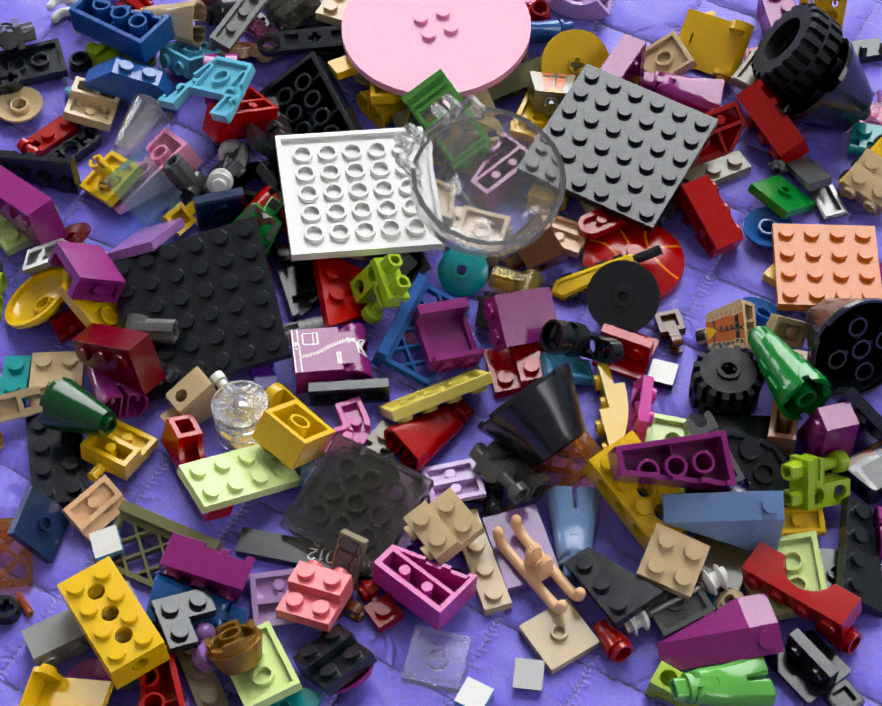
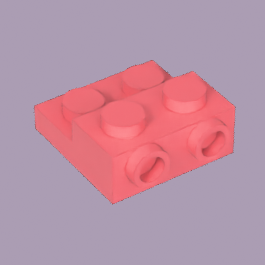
(315, 595)

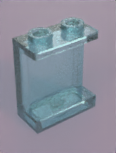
(143, 187)

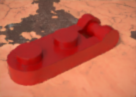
(49, 137)
(598, 224)

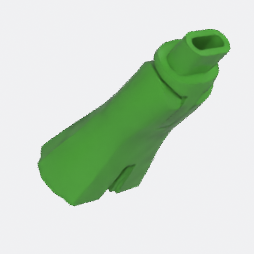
(726, 685)

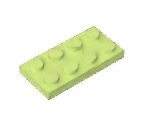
(235, 477)

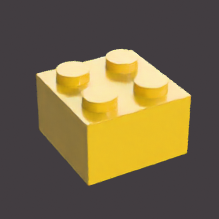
(293, 434)

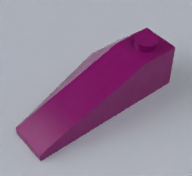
(733, 632)

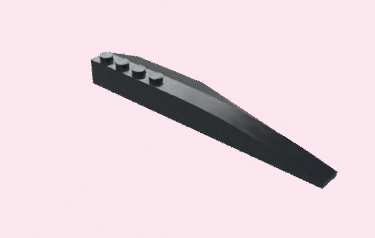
(316, 104)

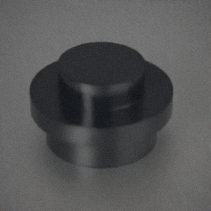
(79, 62)

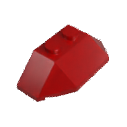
(726, 134)

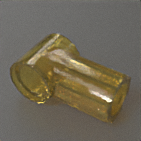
(513, 280)

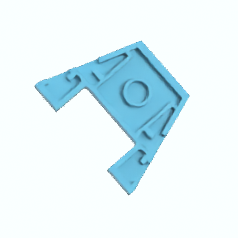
(218, 79)

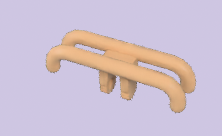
(536, 567)

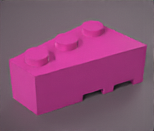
(423, 586)

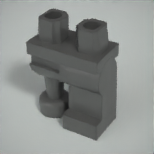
(16, 34)
(510, 470)

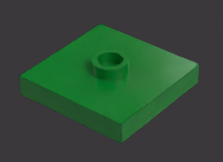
(781, 196)

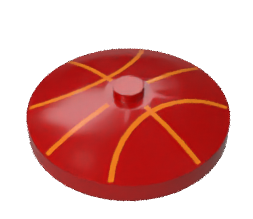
(632, 240)

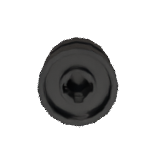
(564, 338)

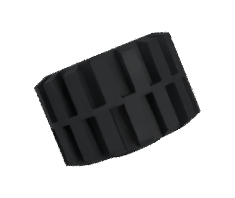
(725, 381)

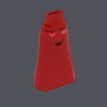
(427, 433)

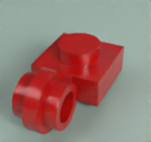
(380, 611)

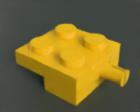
(118, 452)

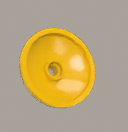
(36, 299)

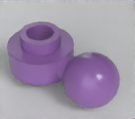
(202, 662)

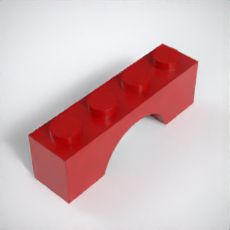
(184, 445)
(830, 608)

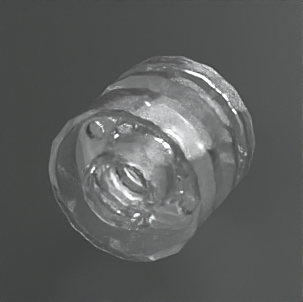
(237, 412)

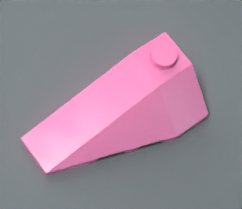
(162, 148)

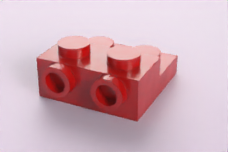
(513, 368)

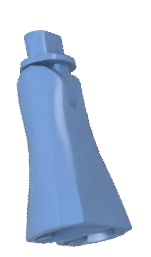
(572, 521)

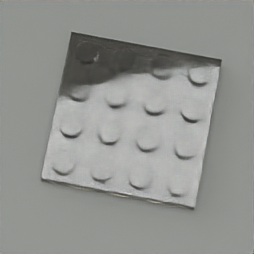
(359, 493)

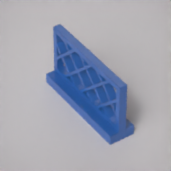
(400, 326)

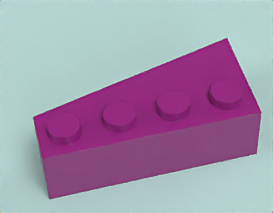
(682, 462)

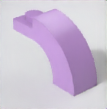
(582, 8)

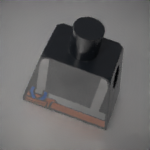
(866, 473)

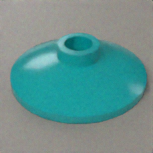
(466, 284)

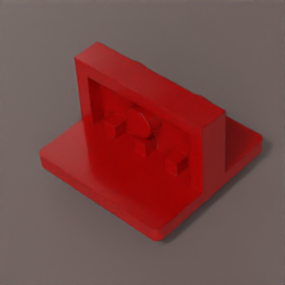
(637, 352)

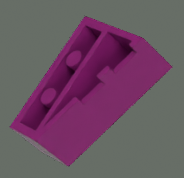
(205, 566)

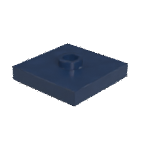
(219, 208)
(38, 524)

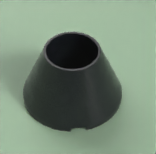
(539, 418)

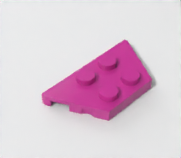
(640, 413)

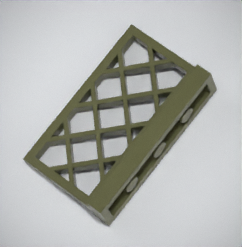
(156, 525)

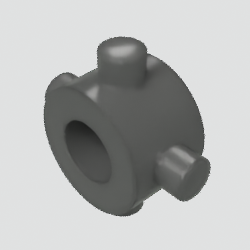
(777, 167)

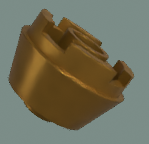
(235, 647)

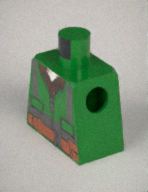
(269, 223)

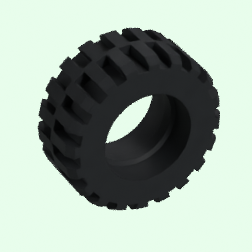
(797, 50)

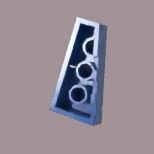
(121, 28)

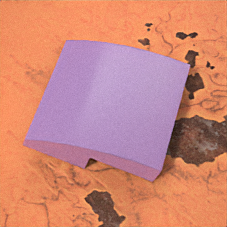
(457, 476)
(266, 594)

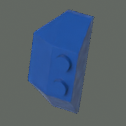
(127, 77)

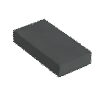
(809, 173)

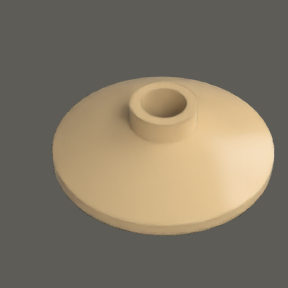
(20, 106)

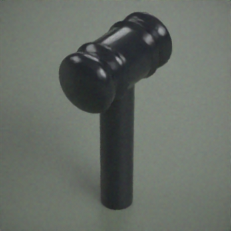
(493, 500)

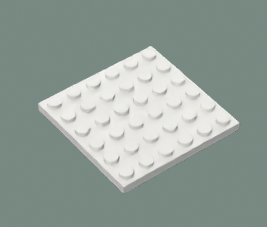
(348, 196)

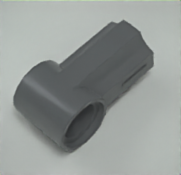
(188, 180)
(160, 329)

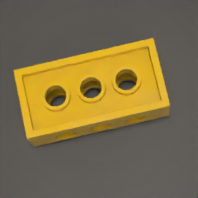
(623, 497)
(113, 622)

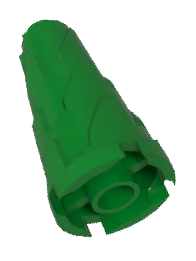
(789, 376)

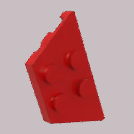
(334, 291)

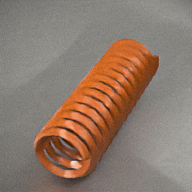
(23, 604)

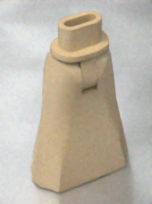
(182, 19)

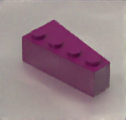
(29, 210)

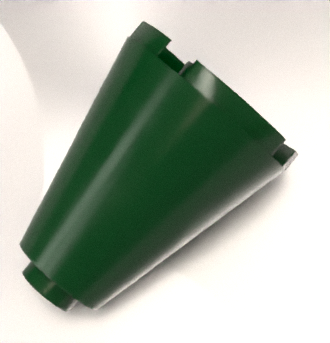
(75, 410)

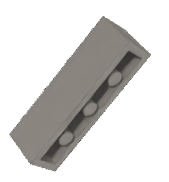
(56, 638)

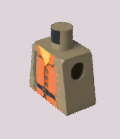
(548, 90)

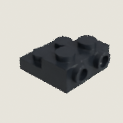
(333, 659)

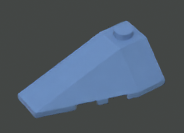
(728, 517)

